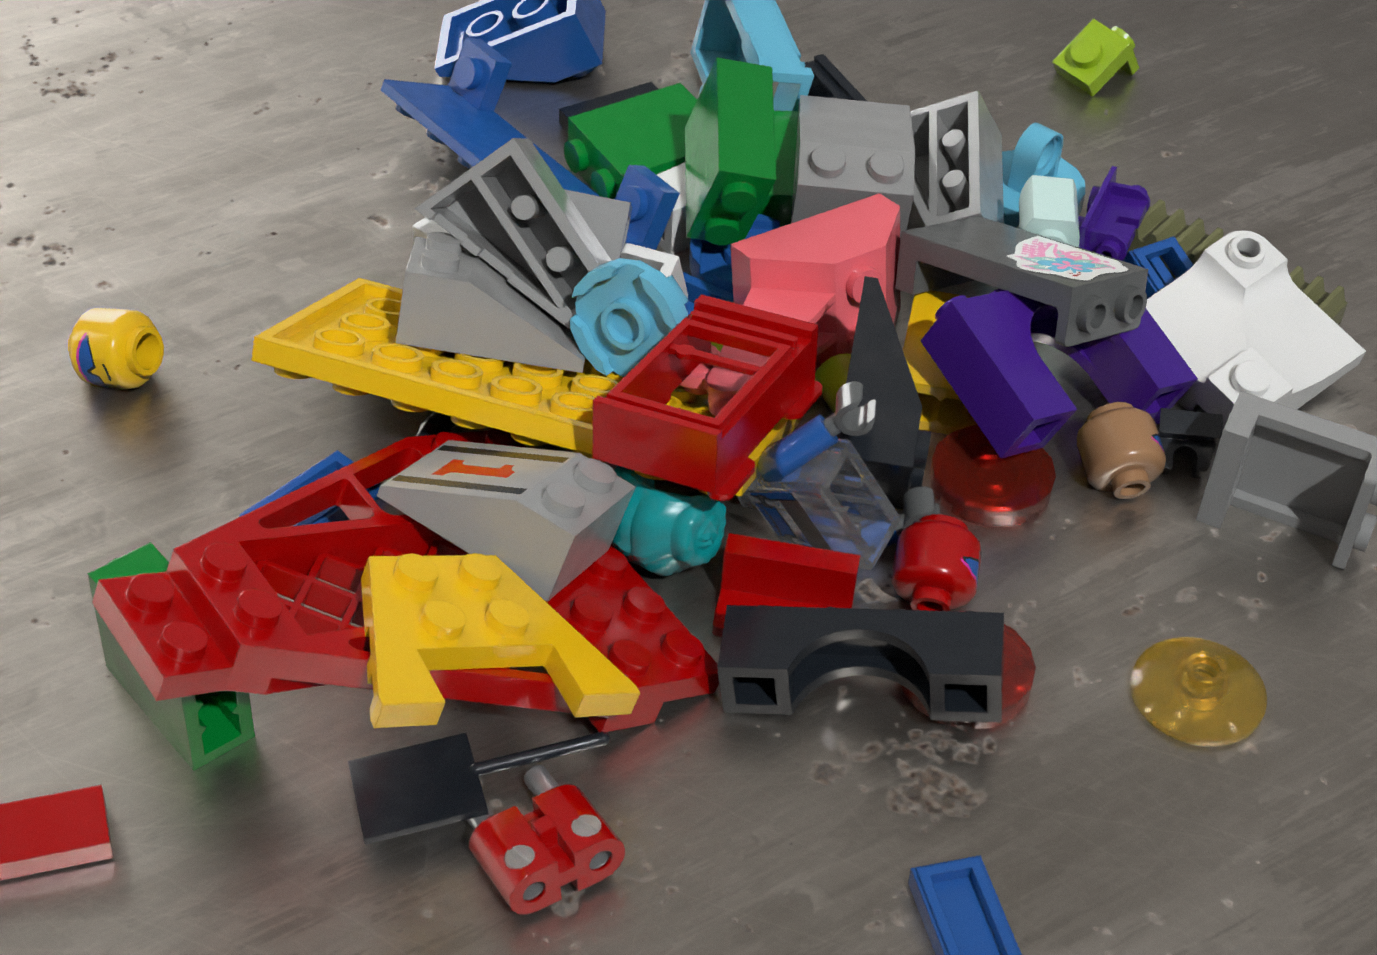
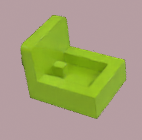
(1096, 57)

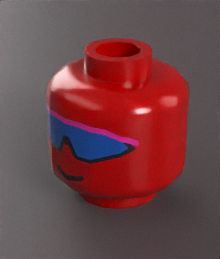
(936, 564)

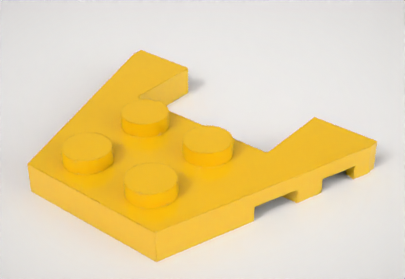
(471, 616)

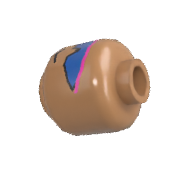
(1120, 450)

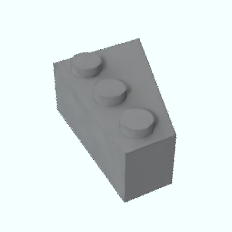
(957, 161)
(521, 225)

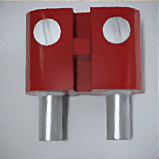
(546, 848)

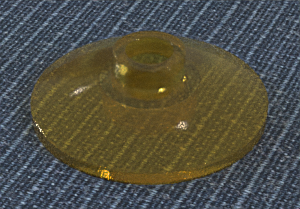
(1198, 691)

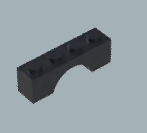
(784, 653)

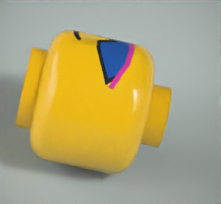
(115, 348)

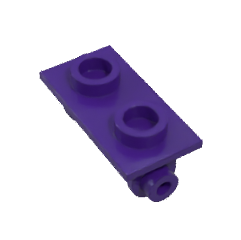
(1112, 217)

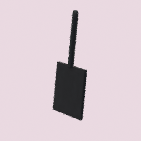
(436, 783)

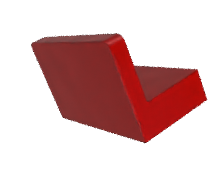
(783, 575)

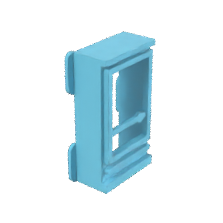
(756, 35)

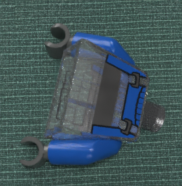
(822, 492)

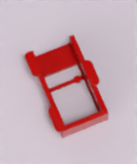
(692, 449)

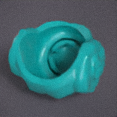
(668, 529)

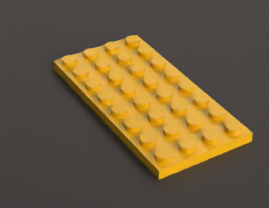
(354, 346)

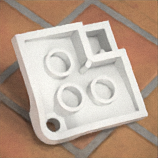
(1250, 329)

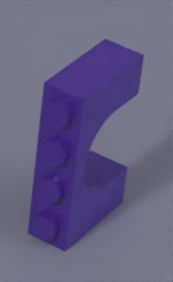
(1010, 392)

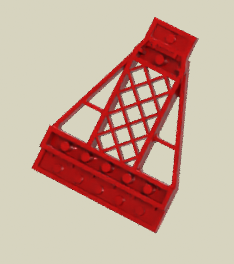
(223, 627)

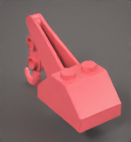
(813, 275)

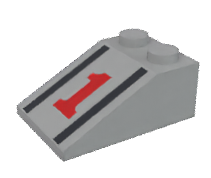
(528, 506)

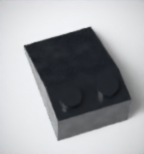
(895, 445)

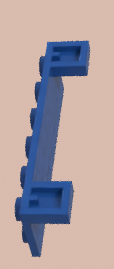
(466, 122)

